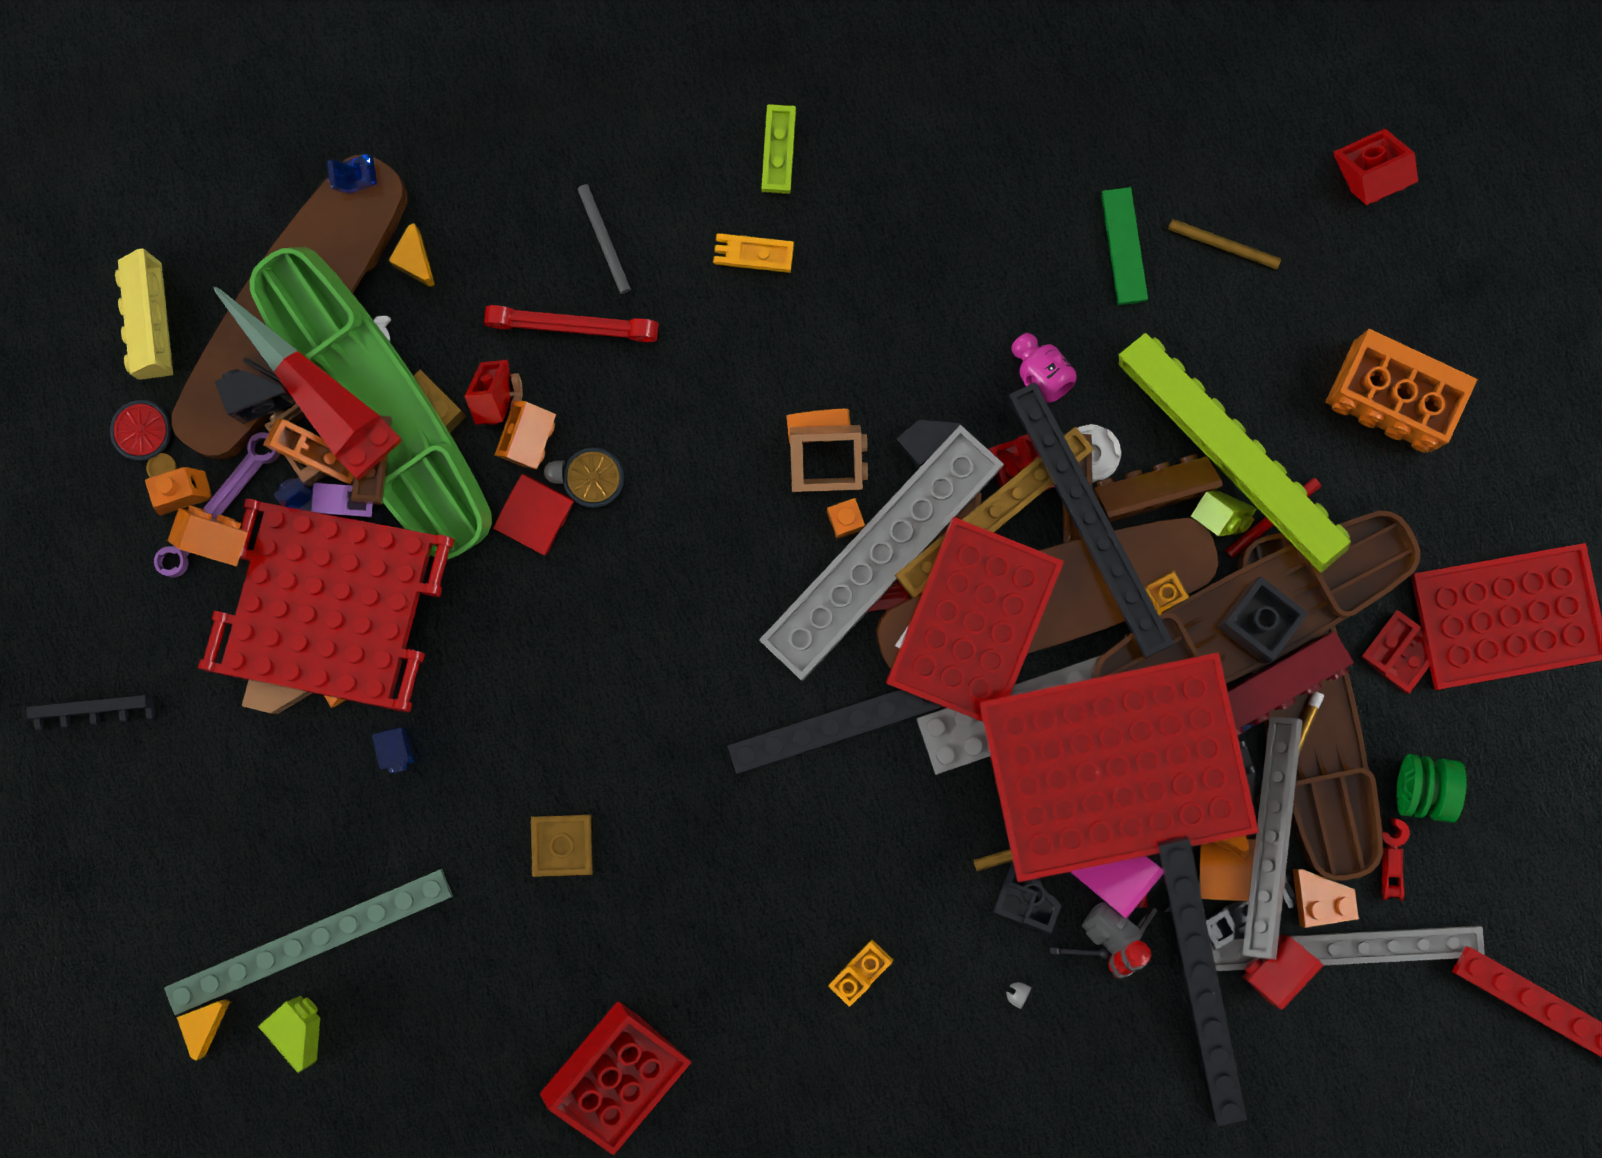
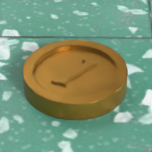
(160, 464)

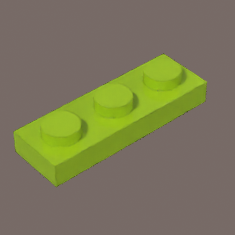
(778, 149)

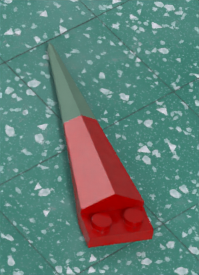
(343, 421)

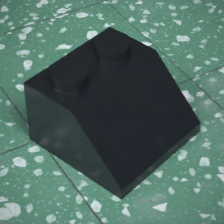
(251, 397)

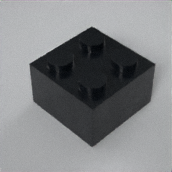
(1262, 620)

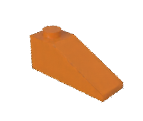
(305, 448)

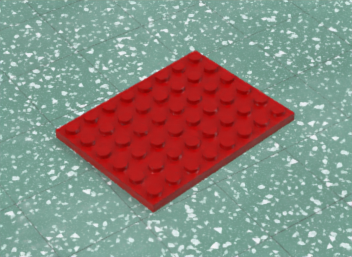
(1117, 766)

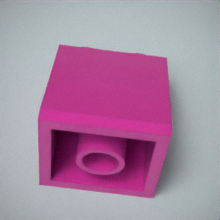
(1121, 882)

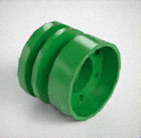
(1431, 788)

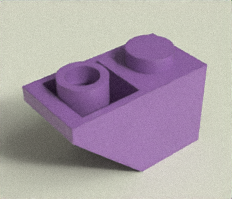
(337, 500)

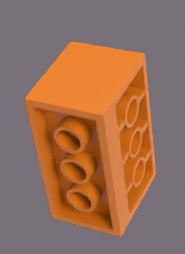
(1400, 391)

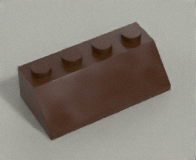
(1157, 489)

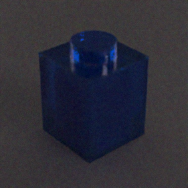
(393, 750)

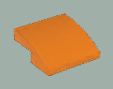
(1225, 874)

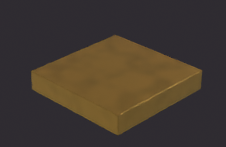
(561, 845)

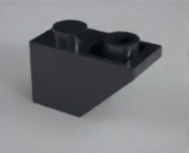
(924, 439)

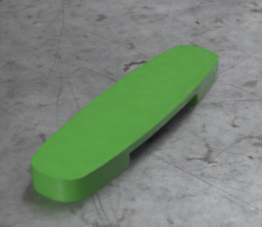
(426, 474)

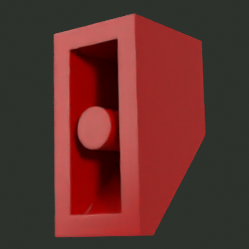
(489, 392)

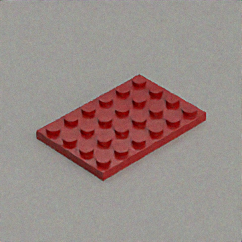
(1509, 616)
(974, 619)

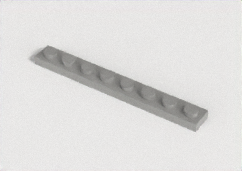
(1273, 838)

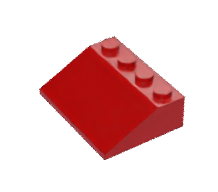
(614, 1078)

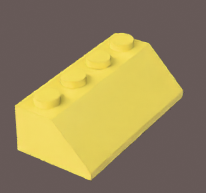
(144, 315)

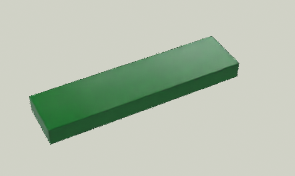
(1124, 246)

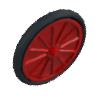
(140, 430)

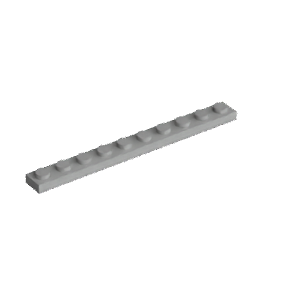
(1369, 946)

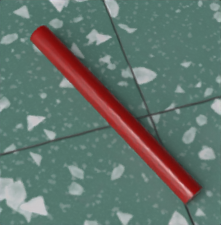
(1262, 526)

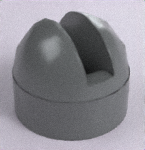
(554, 471)

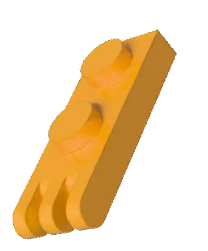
(754, 253)

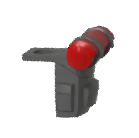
(1120, 937)

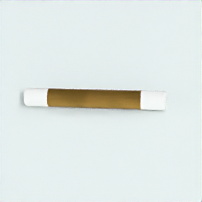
(1309, 716)

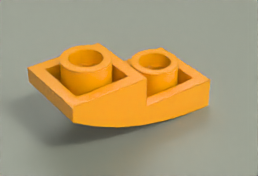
(1166, 592)
(860, 973)

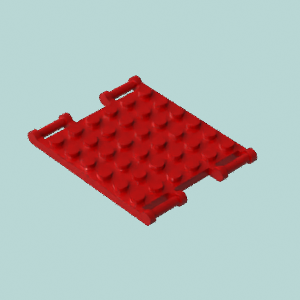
(328, 605)

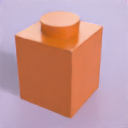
(845, 518)

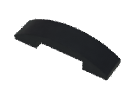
(1231, 920)

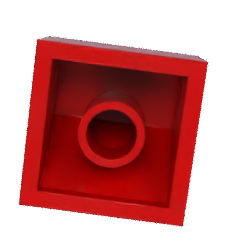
(1377, 166)
(1284, 977)

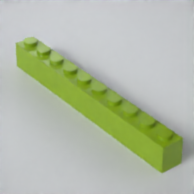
(1234, 452)

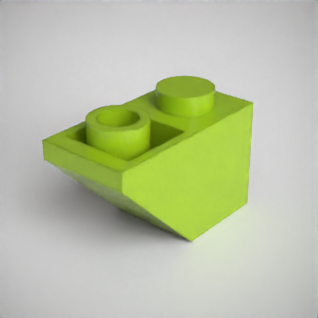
(1223, 513)

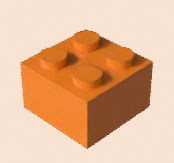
(209, 537)

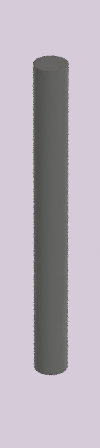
(604, 239)

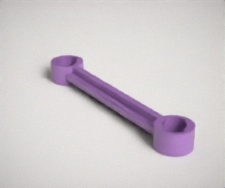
(222, 499)

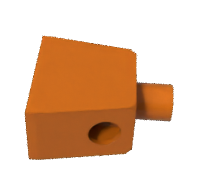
(176, 491)

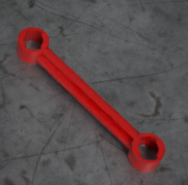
(507, 318)

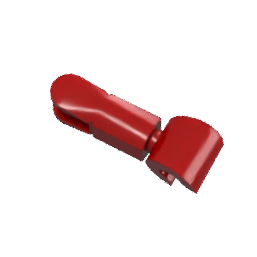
(1393, 860)

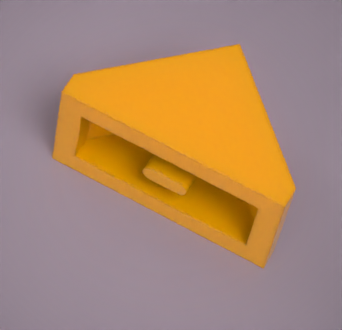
(411, 256)
(201, 1026)

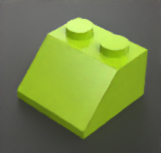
(295, 1031)

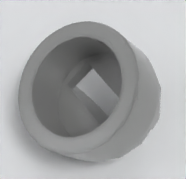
(1021, 994)

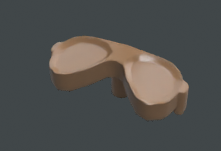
(517, 386)

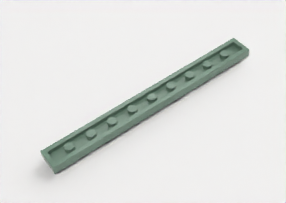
(308, 942)

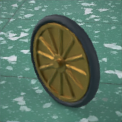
(593, 477)

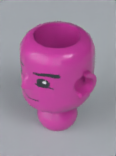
(1044, 366)

